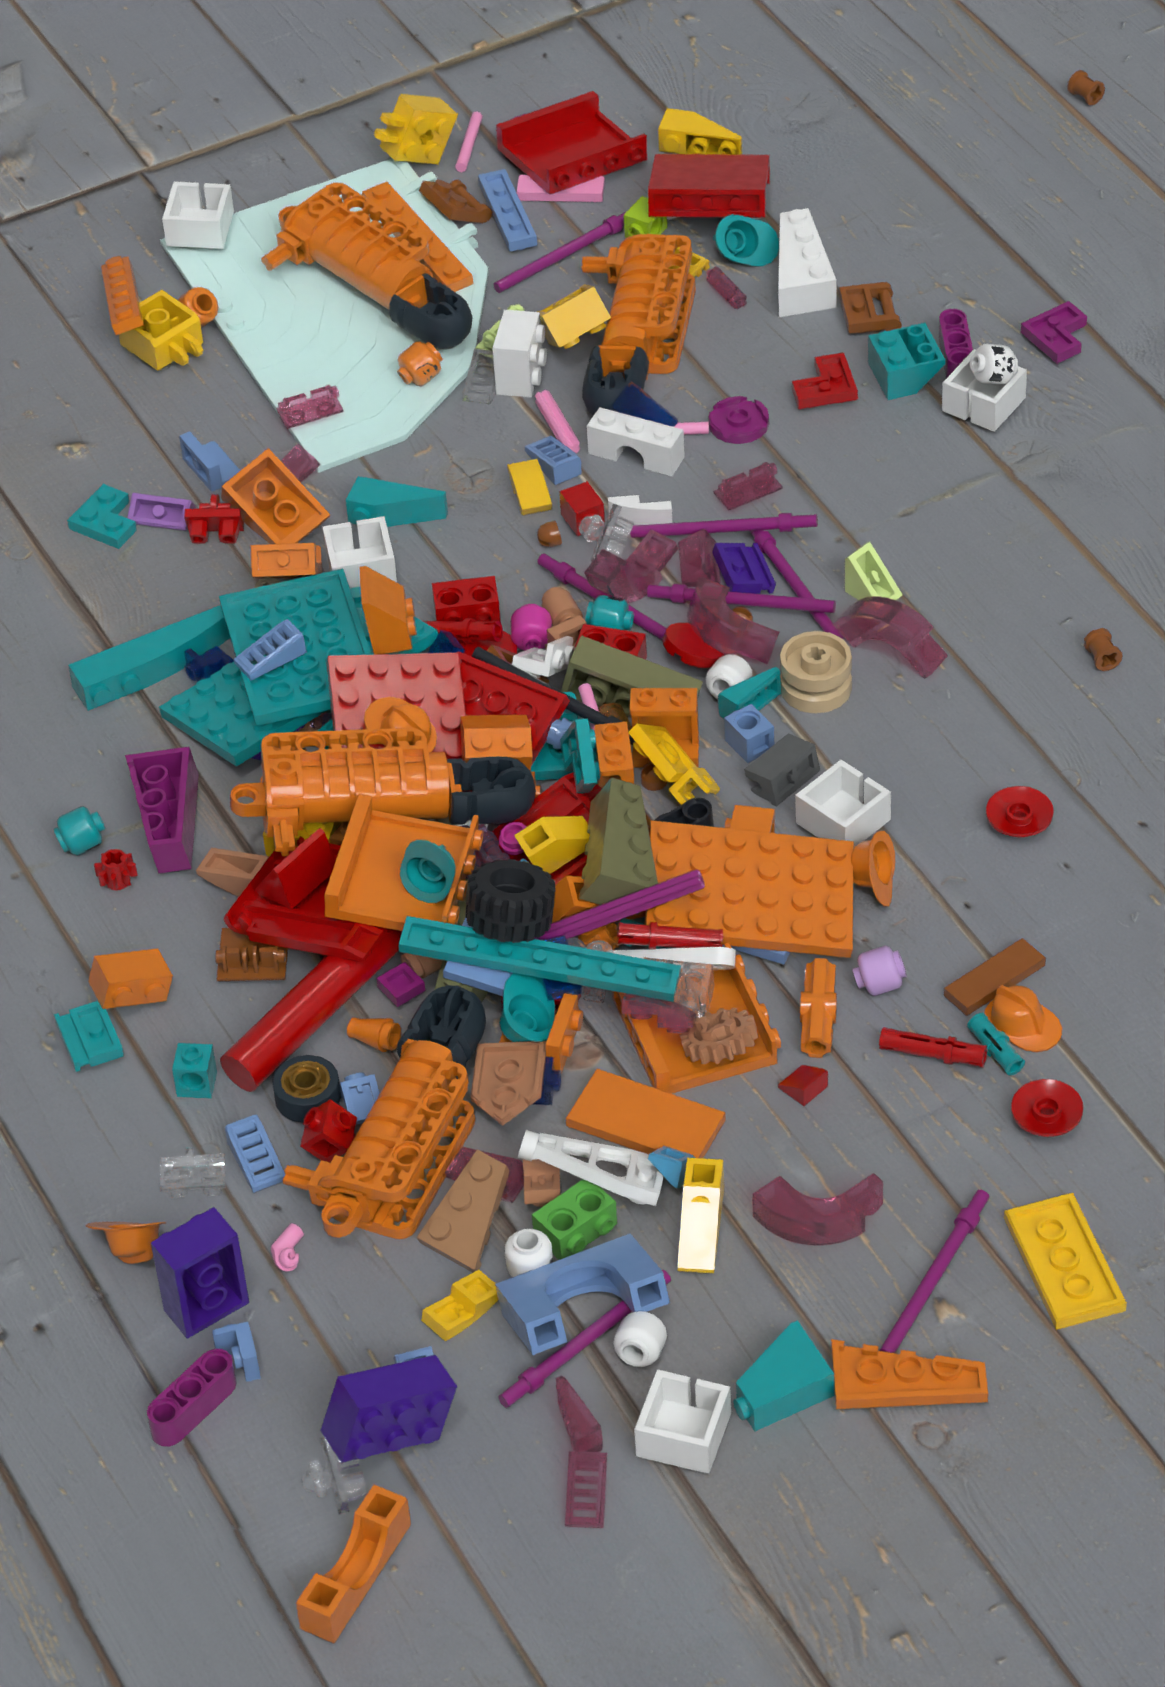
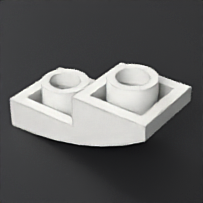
(642, 512)

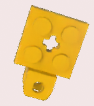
(671, 762)

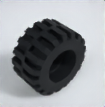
(510, 900)

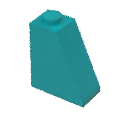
(783, 1380)

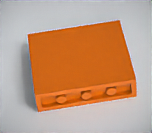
(367, 870)
(663, 1051)

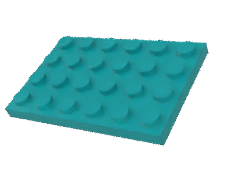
(330, 625)

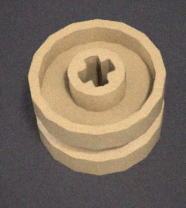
(816, 672)

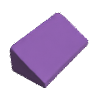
(159, 511)

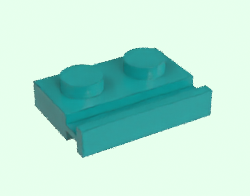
(89, 1035)

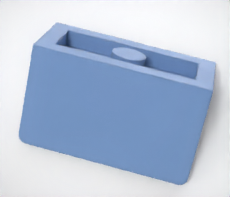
(207, 461)

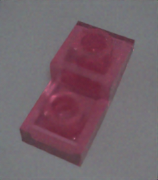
(669, 1014)

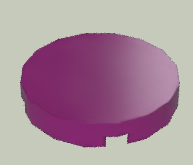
(738, 420)

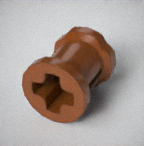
(1087, 88)
(1104, 652)

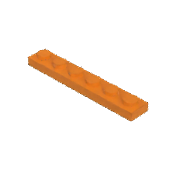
(440, 259)
(121, 294)

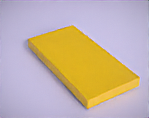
(1064, 1261)

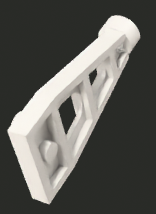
(642, 1178)

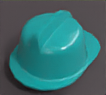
(746, 240)
(427, 871)
(526, 1009)

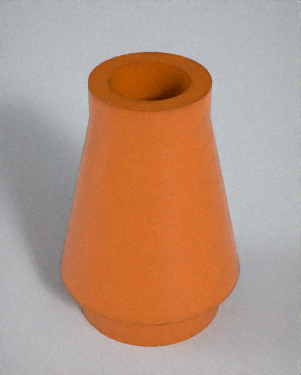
(376, 1032)

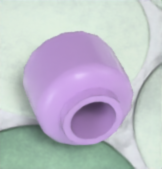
(879, 970)

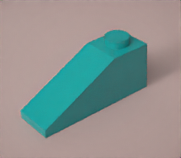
(395, 501)

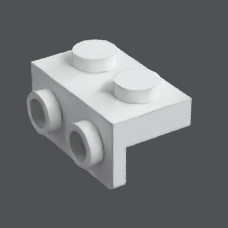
(548, 661)

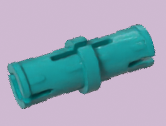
(984, 1030)

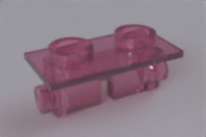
(299, 410)
(743, 489)

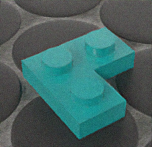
(100, 518)
(577, 754)

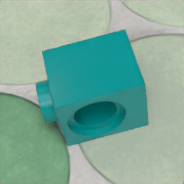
(194, 1070)

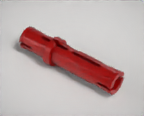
(470, 630)
(668, 936)
(927, 1046)

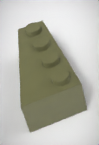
(616, 672)
(618, 845)

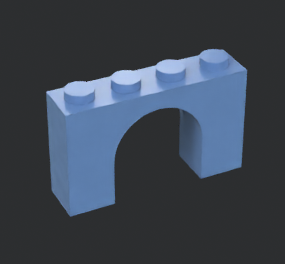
(614, 1267)

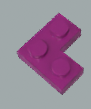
(1052, 331)

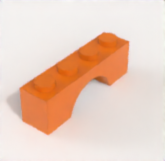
(334, 1597)

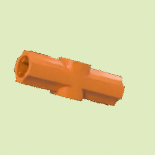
(818, 1008)

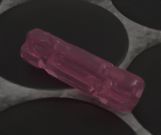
(726, 288)

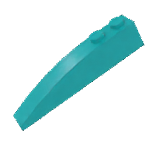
(145, 659)

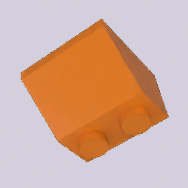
(386, 612)
(496, 737)

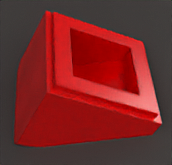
(805, 1083)

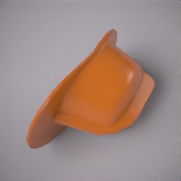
(397, 713)
(875, 866)
(1024, 1019)
(129, 1240)

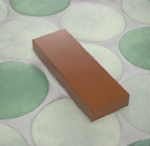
(1004, 969)

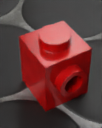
(579, 503)

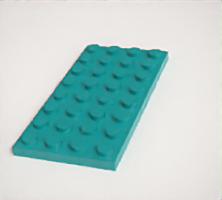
(220, 713)

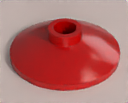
(1019, 811)
(1047, 1107)

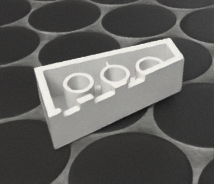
(804, 268)

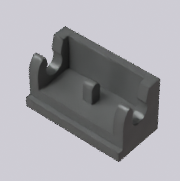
(783, 768)

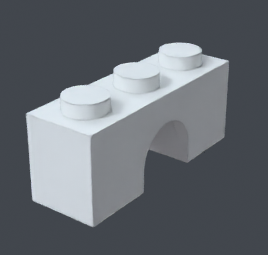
(657, 443)

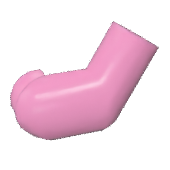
(283, 1248)

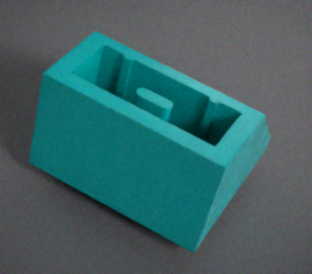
(904, 359)

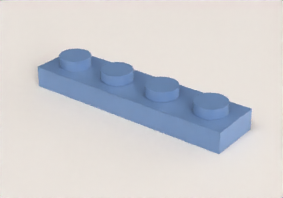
(507, 210)

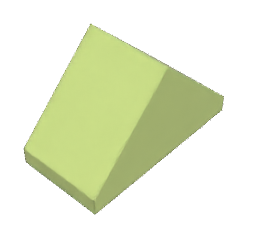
(868, 575)

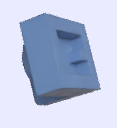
(359, 1094)
(239, 1343)

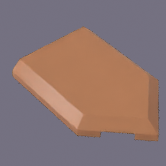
(508, 1077)

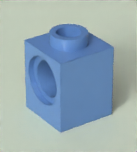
(748, 733)

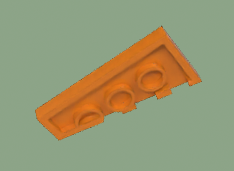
(887, 1379)

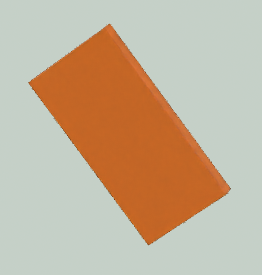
(643, 1116)

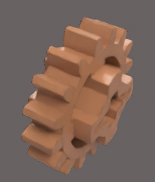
(719, 1036)

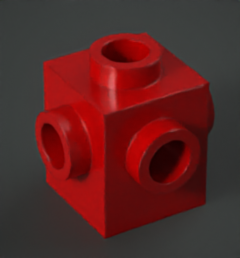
(328, 1131)

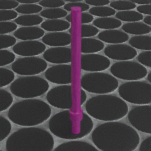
(610, 226)
(784, 522)
(768, 545)
(567, 574)
(681, 593)
(964, 1224)
(533, 1378)

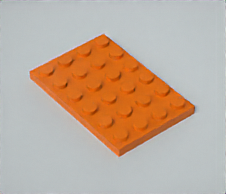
(759, 887)

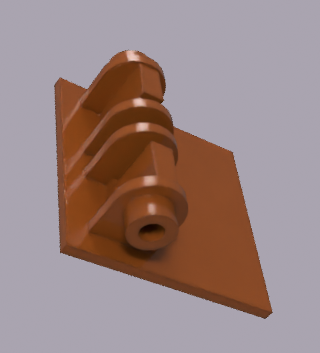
(249, 960)

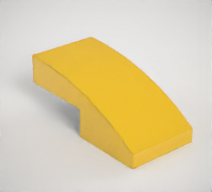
(529, 486)
(466, 1304)

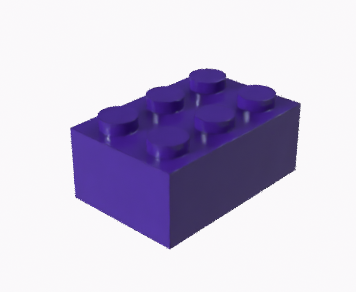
(200, 1272)
(388, 1408)

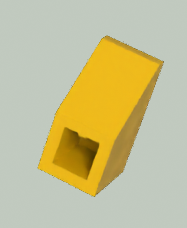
(554, 841)

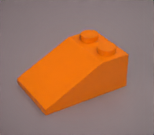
(273, 501)

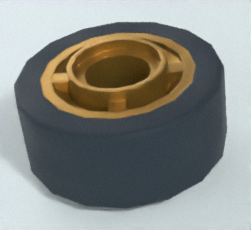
(304, 1084)

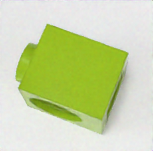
(637, 220)

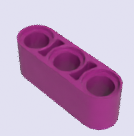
(954, 338)
(191, 1397)

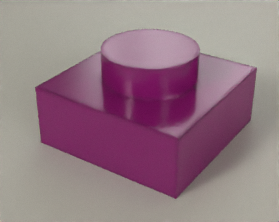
(400, 984)

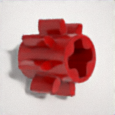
(115, 869)

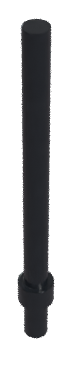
(574, 705)

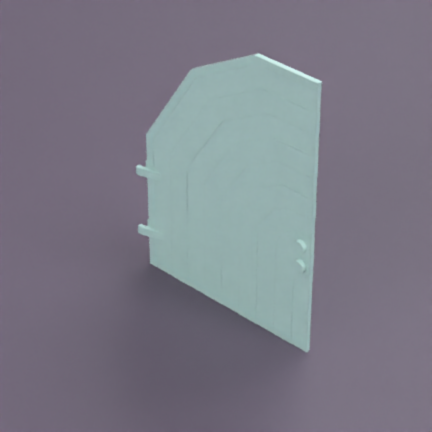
(313, 329)

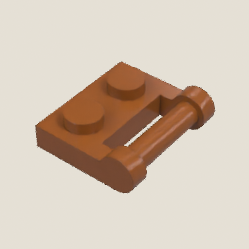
(455, 201)
(860, 309)

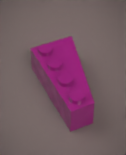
(167, 802)

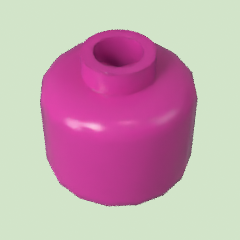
(530, 626)

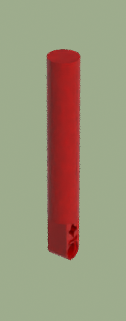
(302, 1014)

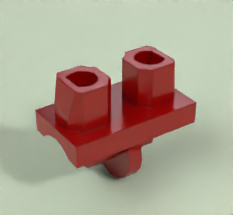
(214, 517)

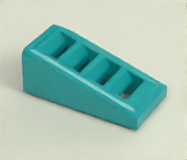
(750, 692)

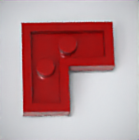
(831, 386)

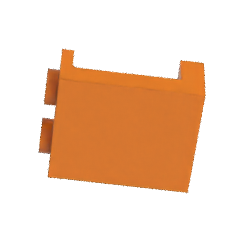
(286, 560)
(668, 708)
(614, 752)

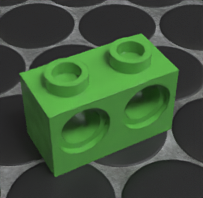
(576, 1218)

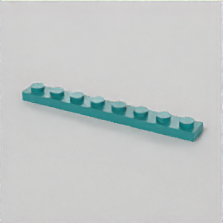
(541, 959)

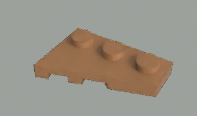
(465, 1214)

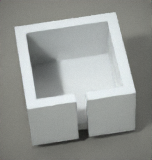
(191, 225)
(519, 353)
(984, 403)
(374, 549)
(835, 808)
(676, 1431)

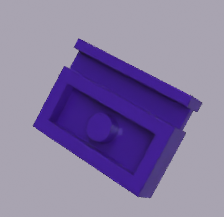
(743, 568)

